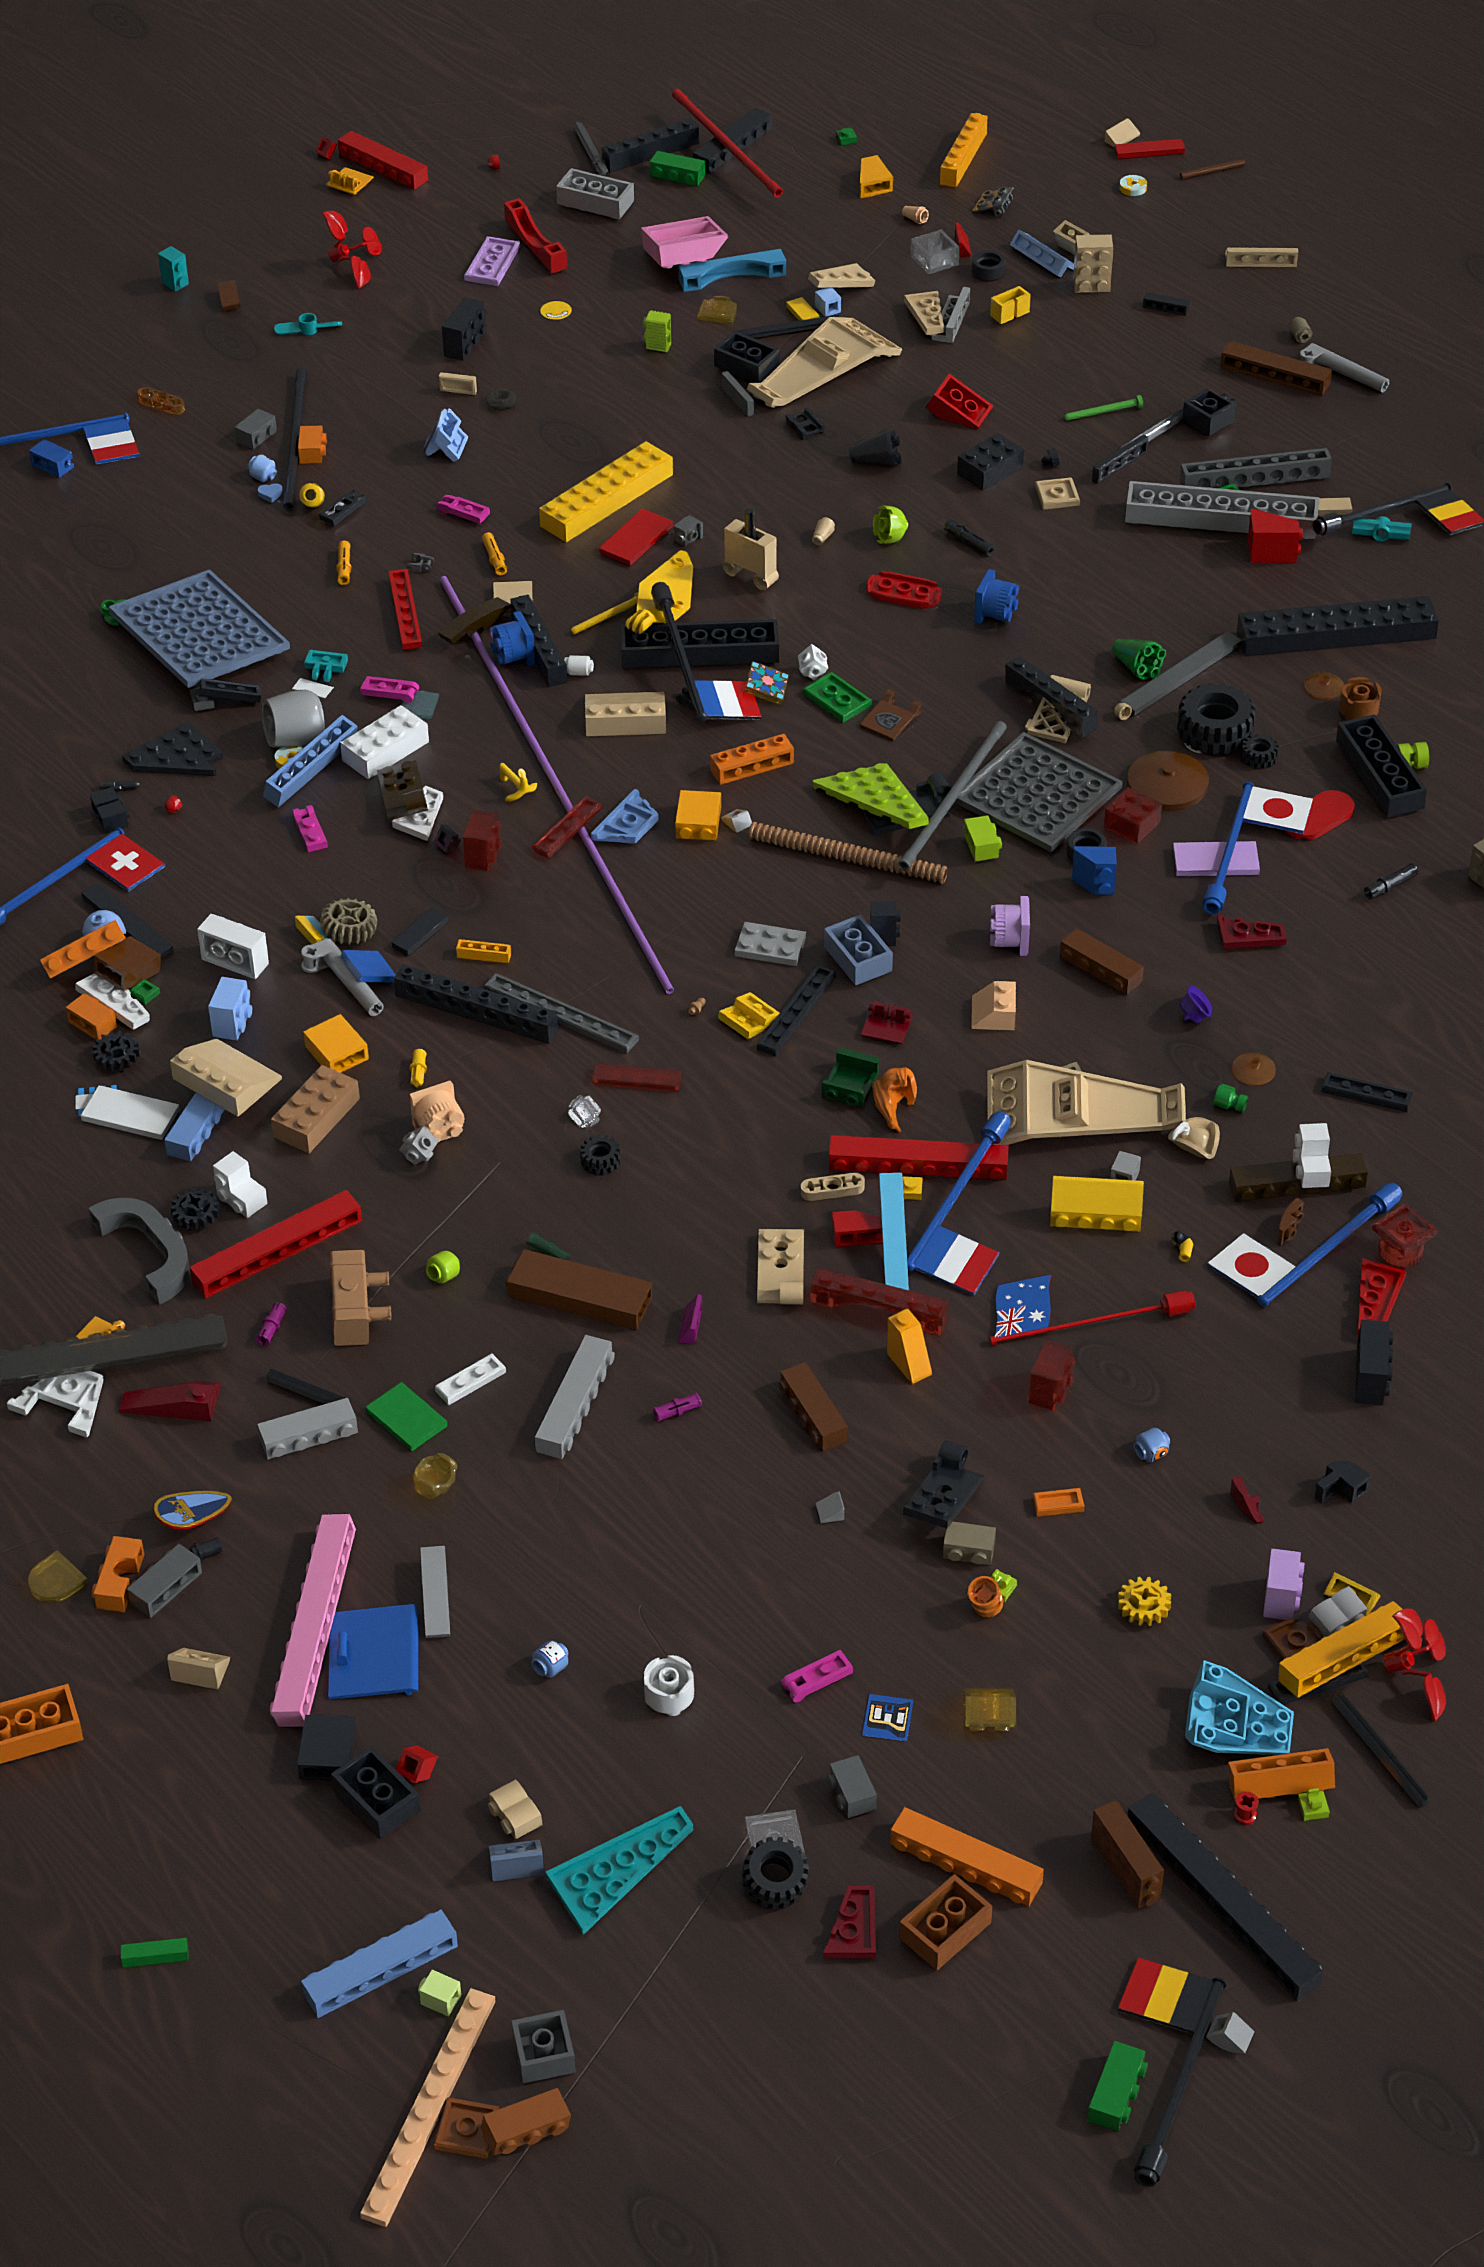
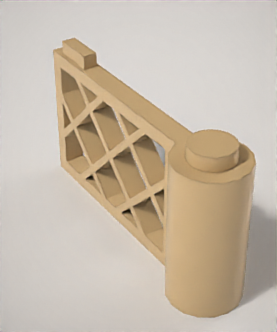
(1078, 688)

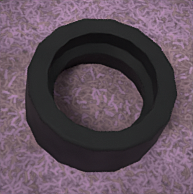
(988, 257)
(1084, 835)

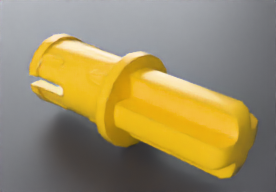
(418, 1067)

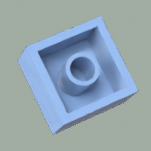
(230, 1008)

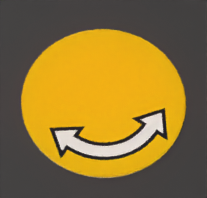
(556, 310)

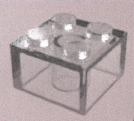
(934, 251)

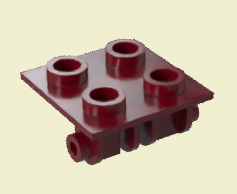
(887, 1023)

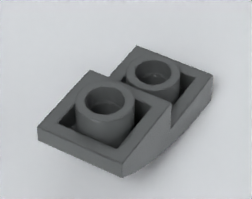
(200, 701)

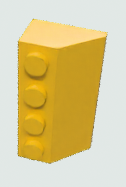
(1096, 1203)

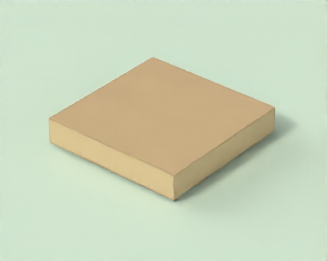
(1057, 493)
(510, 590)

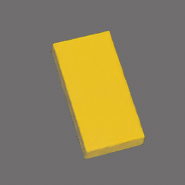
(801, 309)

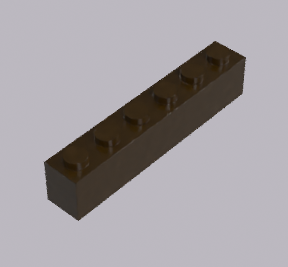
(1280, 1178)

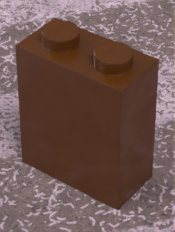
(127, 963)

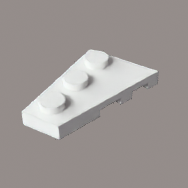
(421, 823)

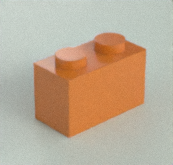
(311, 444)
(91, 1016)

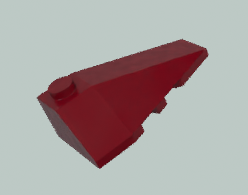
(183, 1401)

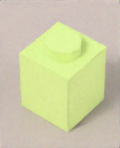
(439, 1992)

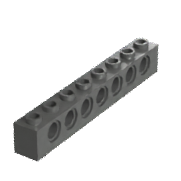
(1258, 469)

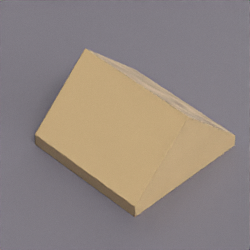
(197, 1667)

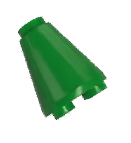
(1140, 656)

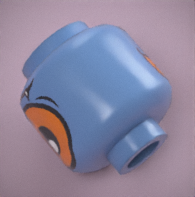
(1152, 1444)

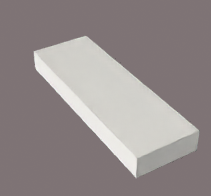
(470, 1379)

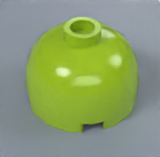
(889, 524)

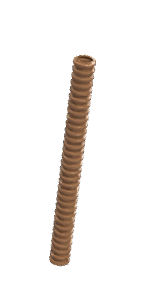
(845, 851)

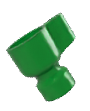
(1226, 1098)

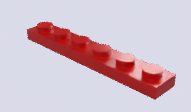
(405, 609)

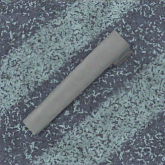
(1320, 356)
(327, 954)

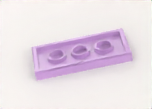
(492, 261)
(1206, 857)

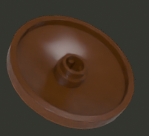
(1169, 778)

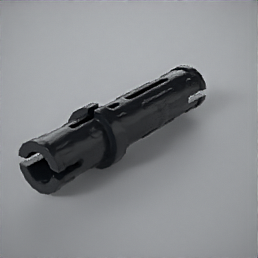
(964, 534)
(1384, 884)

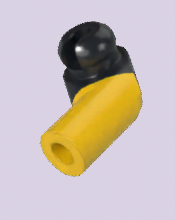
(1184, 1243)

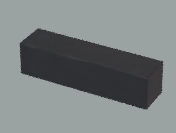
(1166, 303)

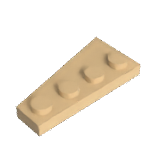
(842, 276)
(926, 311)

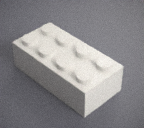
(384, 742)

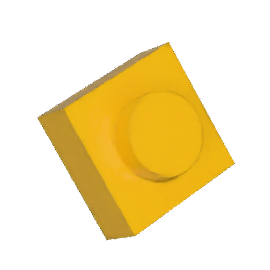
(912, 1188)

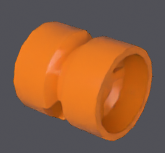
(985, 1596)

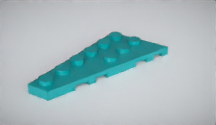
(606, 1873)

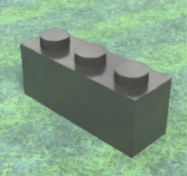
(164, 1580)

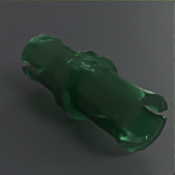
(547, 1247)

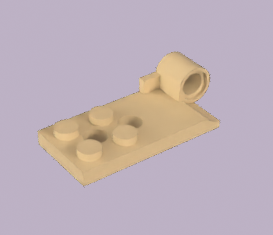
(785, 1283)

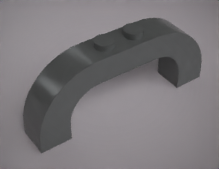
(137, 1214)

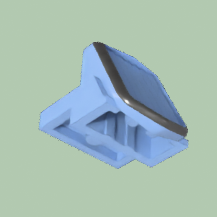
(446, 436)

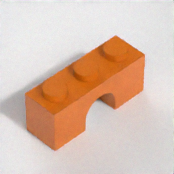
(121, 1557)

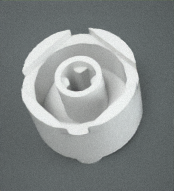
(669, 1685)

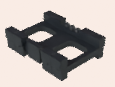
(810, 421)

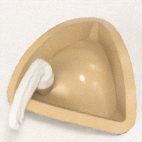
(1197, 1137)

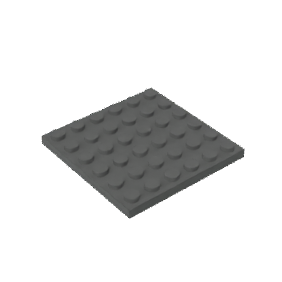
(1038, 791)

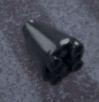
(877, 449)

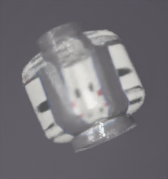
(584, 1111)

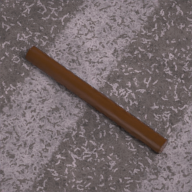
(1210, 169)

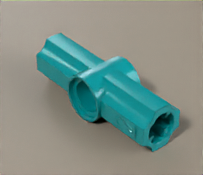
(1382, 528)

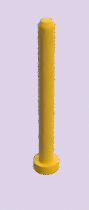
(605, 615)

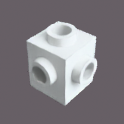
(812, 662)

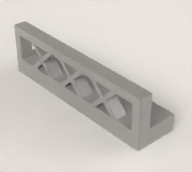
(954, 320)

